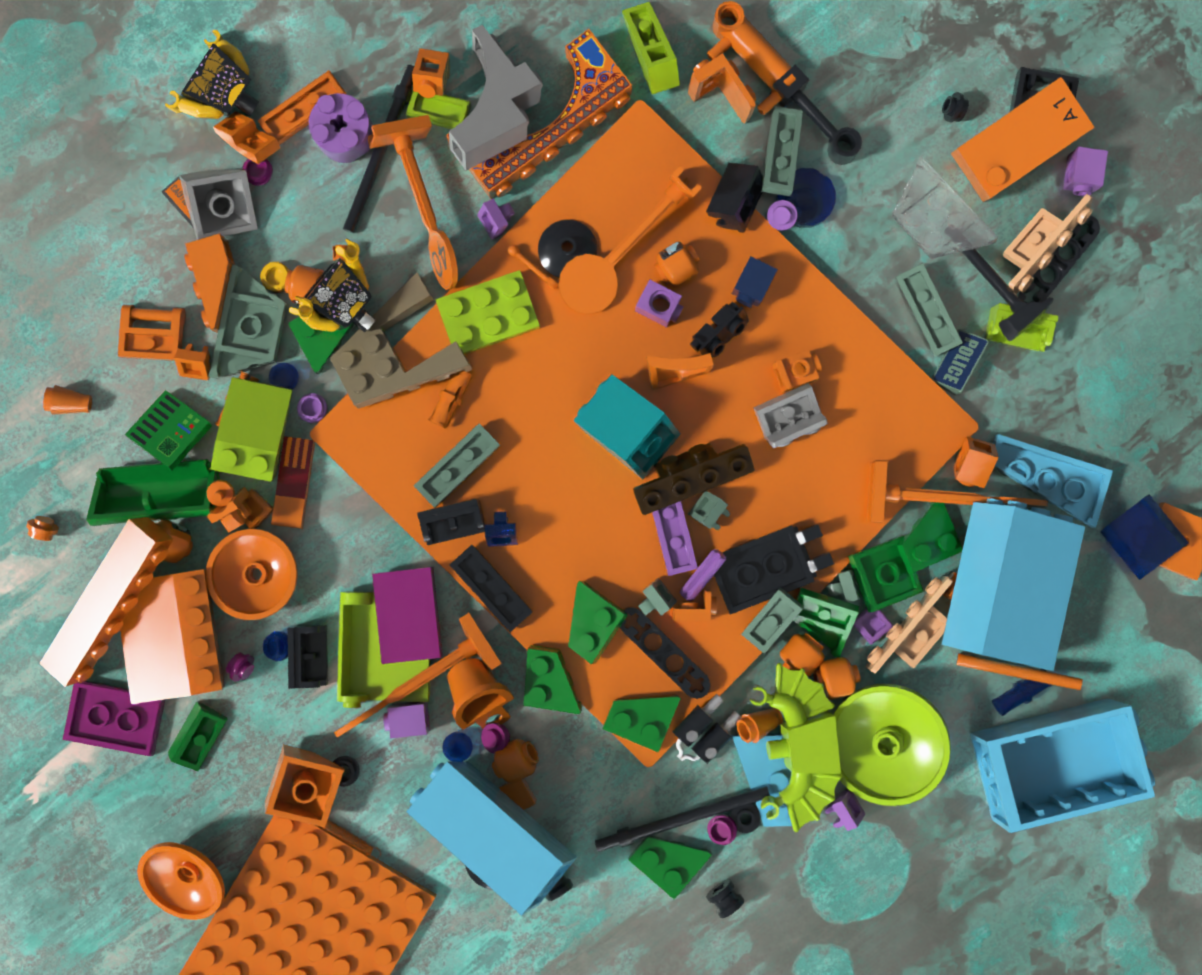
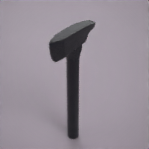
(1023, 313)

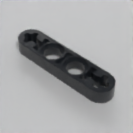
(1061, 266)
(661, 654)

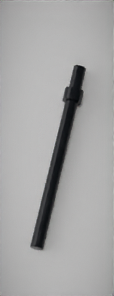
(401, 96)
(627, 836)

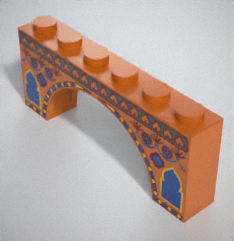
(596, 91)

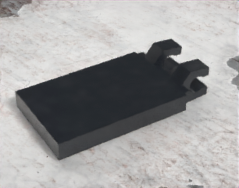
(765, 564)

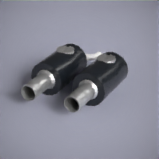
(712, 740)

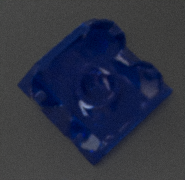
(1144, 537)

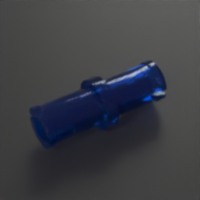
(1020, 693)

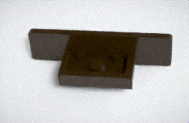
(692, 474)

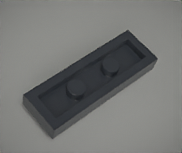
(491, 588)

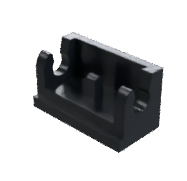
(736, 196)
(451, 522)
(307, 656)

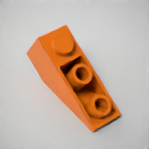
(212, 264)

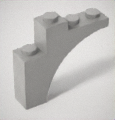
(499, 115)

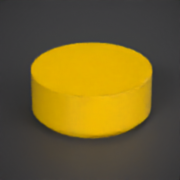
(274, 276)

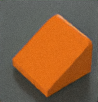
(519, 793)

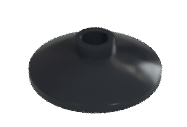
(558, 233)

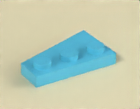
(764, 772)

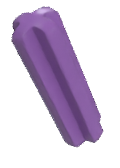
(703, 575)

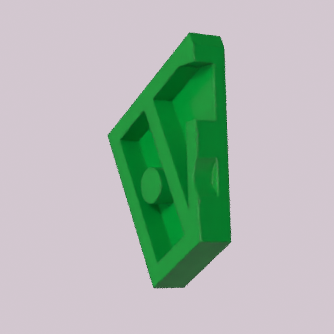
(317, 344)
(930, 540)
(826, 619)
(593, 622)
(548, 682)
(642, 719)
(668, 863)

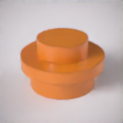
(42, 528)

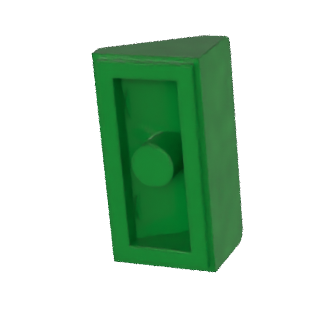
(196, 736)

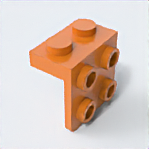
(724, 75)

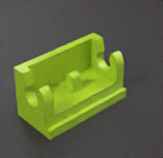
(1033, 338)

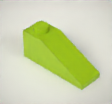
(652, 48)

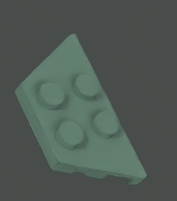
(248, 326)

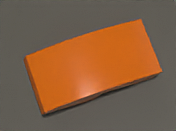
(245, 138)

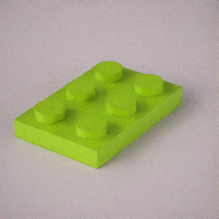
(488, 312)

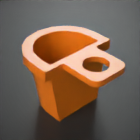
(477, 694)

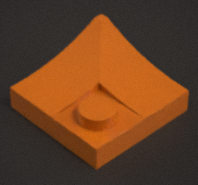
(673, 370)

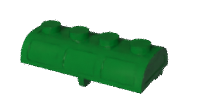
(151, 492)

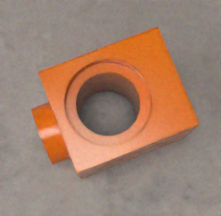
(975, 462)

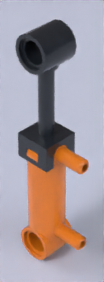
(784, 81)

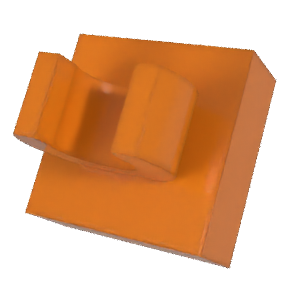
(193, 363)

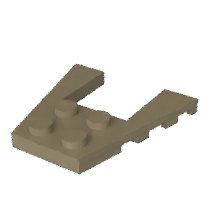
(370, 364)

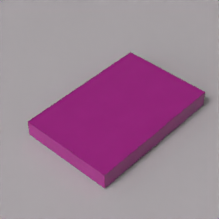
(407, 615)
(107, 719)

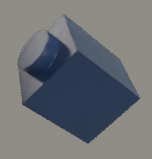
(753, 282)

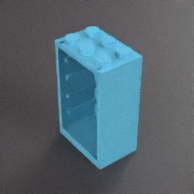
(1013, 583)
(1063, 764)
(490, 834)

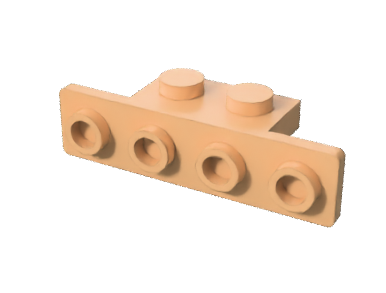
(1039, 239)
(917, 632)

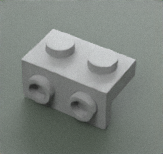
(790, 416)

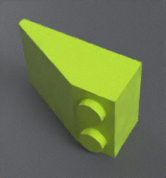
(251, 429)

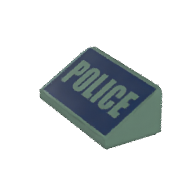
(960, 362)

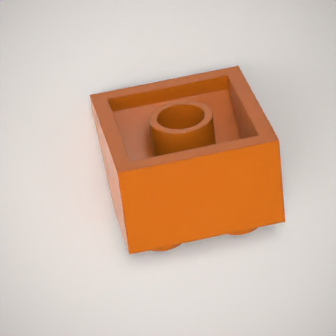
(303, 786)

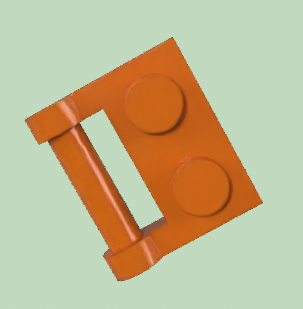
(149, 342)

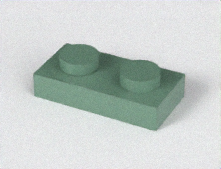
(772, 620)

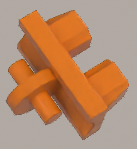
(228, 508)

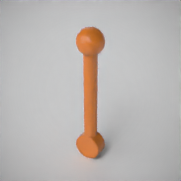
(514, 250)

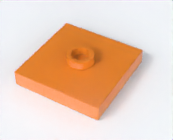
(1187, 560)

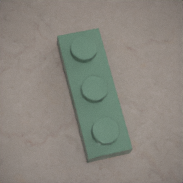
(782, 151)
(929, 310)
(457, 465)

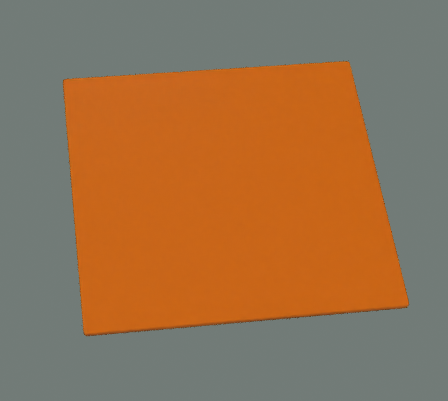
(578, 499)

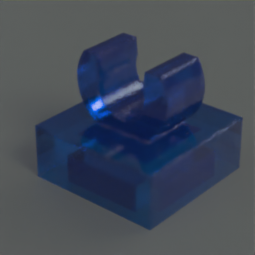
(501, 532)

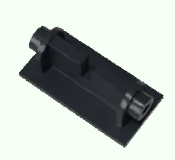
(730, 323)

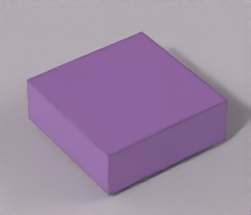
(872, 625)

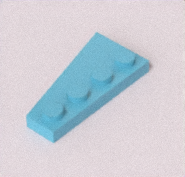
(1059, 479)

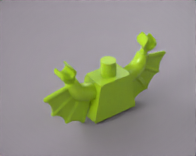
(806, 745)

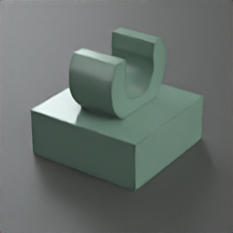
(708, 510)
(847, 586)
(657, 598)

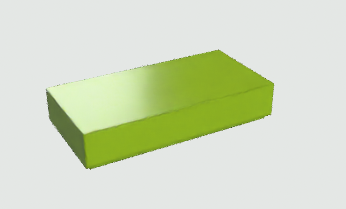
(442, 110)

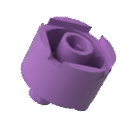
(333, 113)

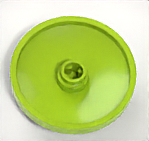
(891, 744)

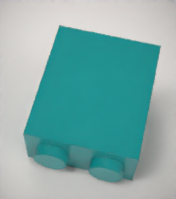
(627, 426)

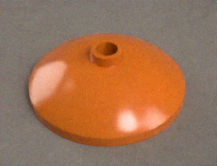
(232, 580)
(181, 880)

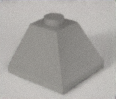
(219, 202)

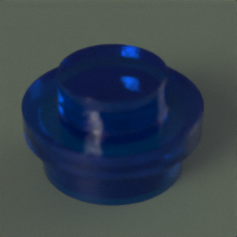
(284, 376)
(276, 646)
(457, 747)

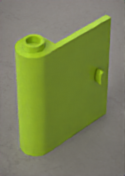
(359, 658)

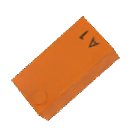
(1022, 139)

